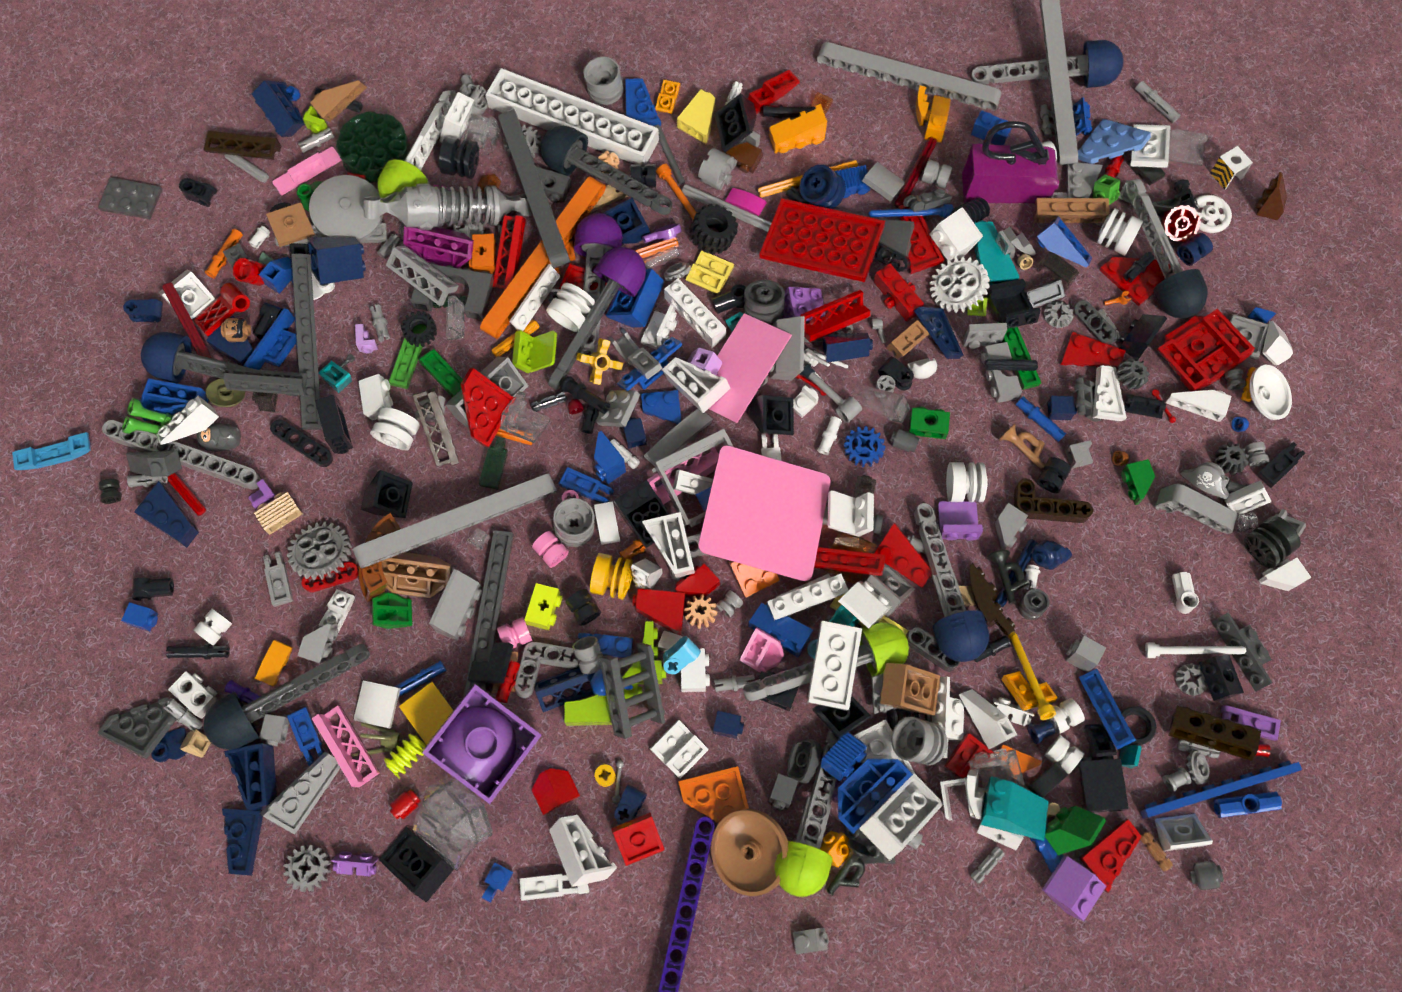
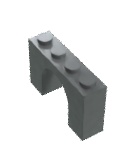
(479, 285)

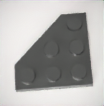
(140, 728)

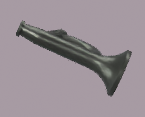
(999, 558)
(856, 851)

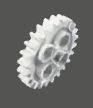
(959, 284)

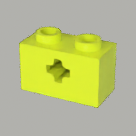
(543, 595)

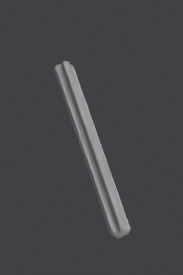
(737, 212)

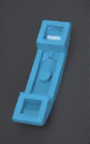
(54, 454)

